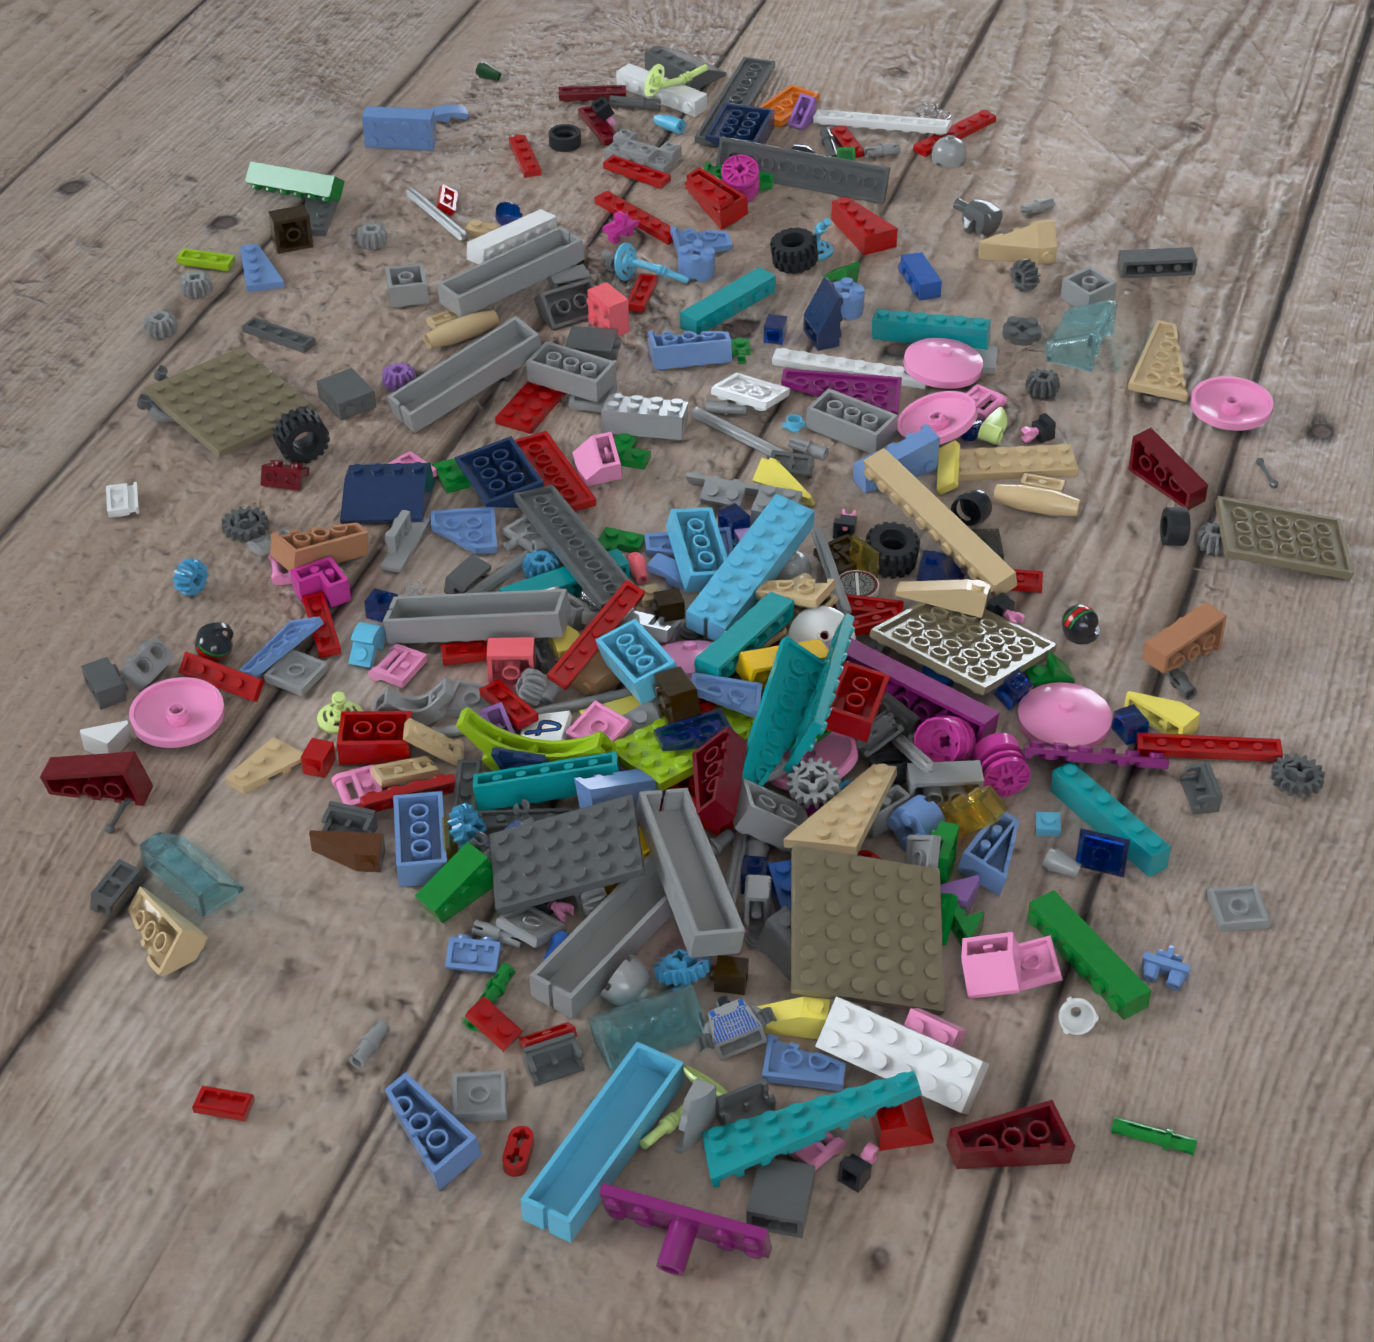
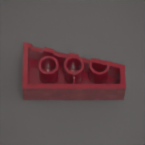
(1165, 470)
(98, 776)
(718, 777)
(1012, 1139)

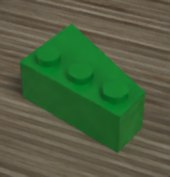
(457, 883)

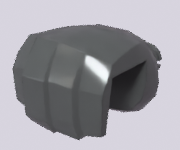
(981, 212)

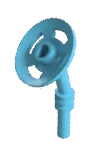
(820, 229)
(633, 262)

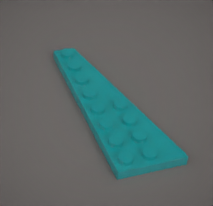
(819, 704)
(780, 709)
(789, 1129)

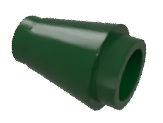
(486, 71)

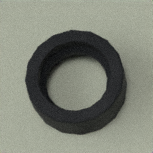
(564, 137)
(891, 758)

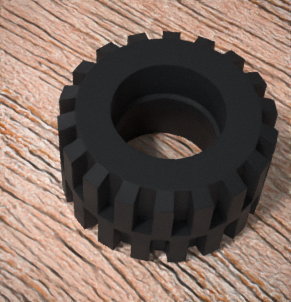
(794, 250)
(294, 424)
(896, 547)

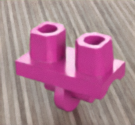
(620, 226)

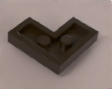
(840, 552)

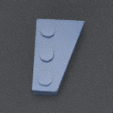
(609, 787)
(991, 853)

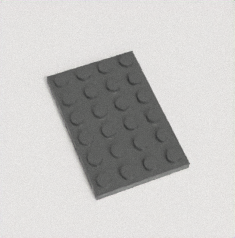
(566, 854)

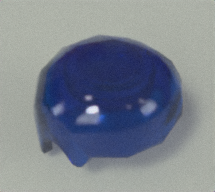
(507, 212)

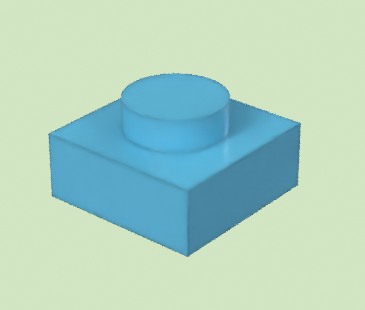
(1047, 824)

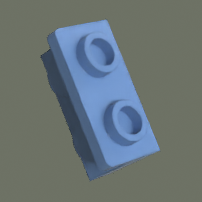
(473, 955)

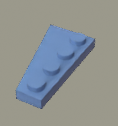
(259, 270)
(661, 544)
(284, 641)

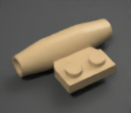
(452, 329)
(1038, 495)

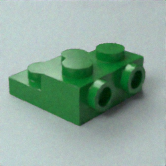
(948, 848)

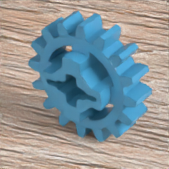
(465, 824)
(680, 968)

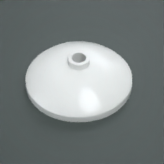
(813, 622)

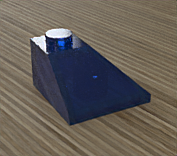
(938, 566)
(1102, 852)

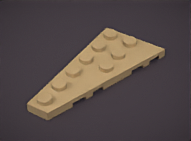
(1160, 365)
(848, 816)

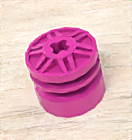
(742, 174)
(933, 739)
(1002, 763)

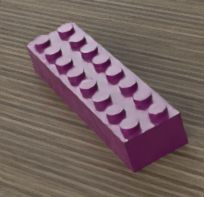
(923, 694)

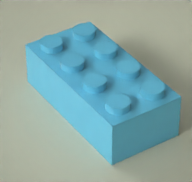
(695, 545)
(634, 658)

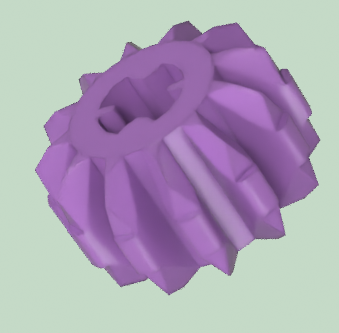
(397, 376)

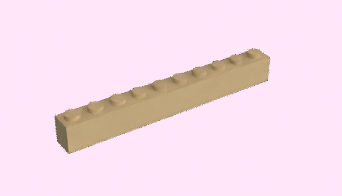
(939, 522)

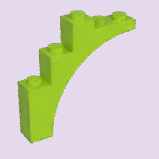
(488, 736)

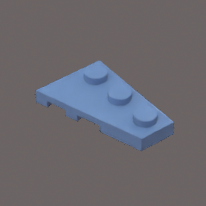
(717, 240)
(728, 692)
(797, 1067)

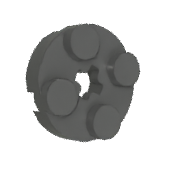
(1022, 330)

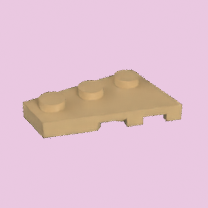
(804, 594)
(266, 762)

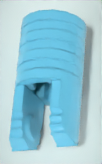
(670, 123)

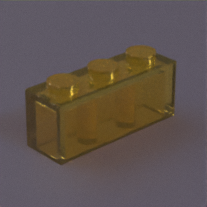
(974, 810)

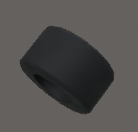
(1175, 526)

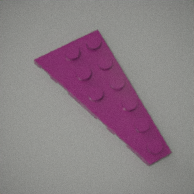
(871, 389)
(1086, 754)

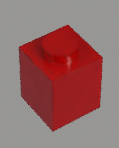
(318, 757)

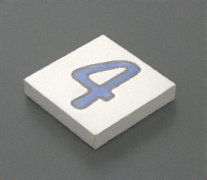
(549, 726)

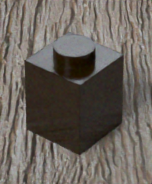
(668, 605)
(730, 974)

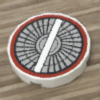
(860, 583)

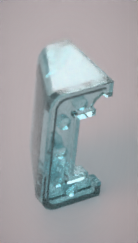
(1081, 334)

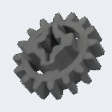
(245, 524)
(1297, 775)

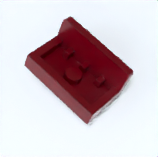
(283, 476)

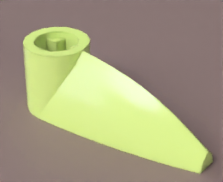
(993, 427)

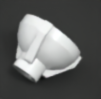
(1080, 1021)

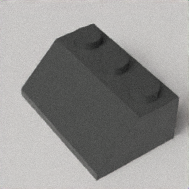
(564, 304)

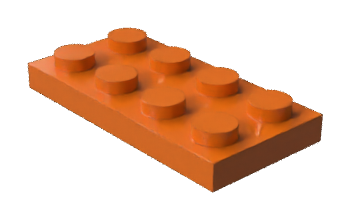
(785, 102)

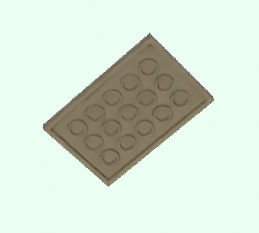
(1283, 538)

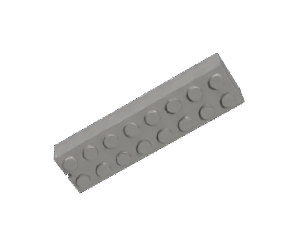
(511, 271)
(464, 374)
(477, 616)
(690, 873)
(601, 943)

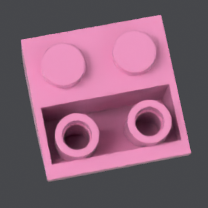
(598, 460)
(991, 965)
(935, 1027)

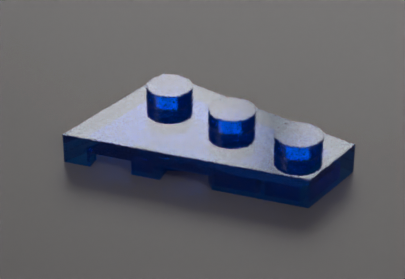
(691, 732)

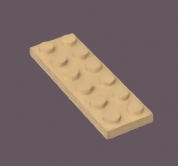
(1015, 461)

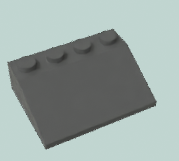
(679, 62)

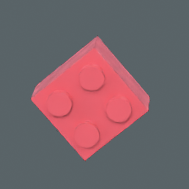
(608, 308)
(509, 658)

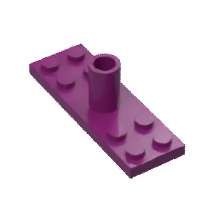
(683, 1227)

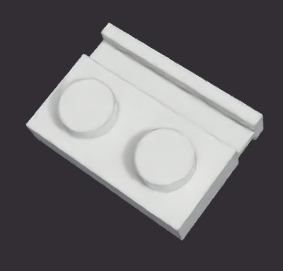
(122, 499)

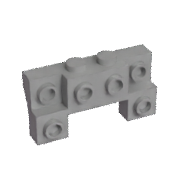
(627, 147)
(656, 630)

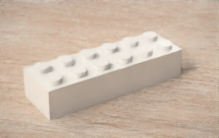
(893, 1048)

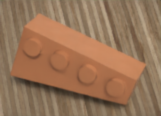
(340, 542)
(1186, 638)

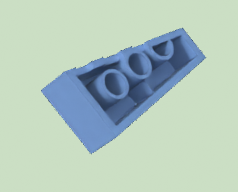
(689, 349)
(916, 453)
(434, 1132)

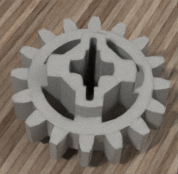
(813, 782)

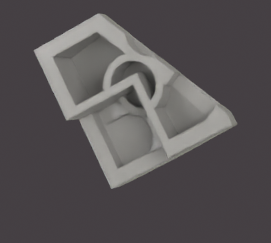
(697, 1114)

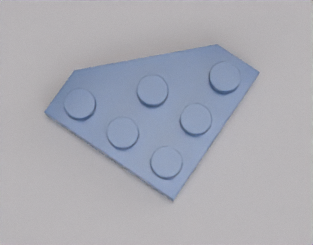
(468, 528)

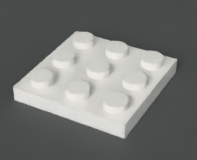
(750, 391)

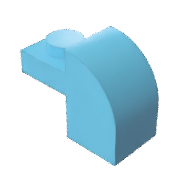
(366, 640)

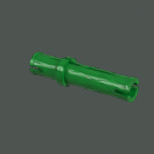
(495, 988)
(1159, 1137)

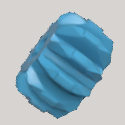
(539, 563)
(190, 577)

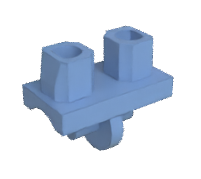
(1167, 964)

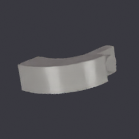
(424, 708)

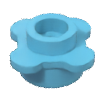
(793, 423)

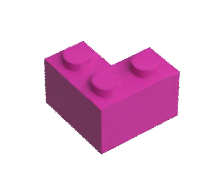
(324, 577)

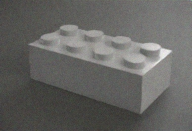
(571, 371)
(644, 416)
(851, 421)

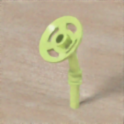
(656, 81)
(338, 702)
(672, 1120)

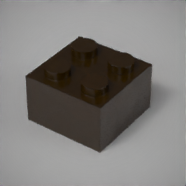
(290, 229)
(675, 695)

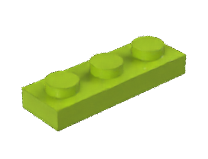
(205, 259)

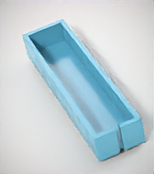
(755, 559)
(602, 1141)

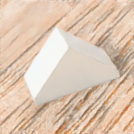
(106, 738)

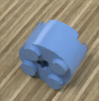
(696, 261)
(852, 296)
(914, 818)

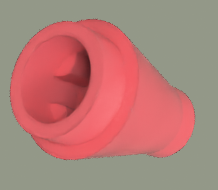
(638, 567)

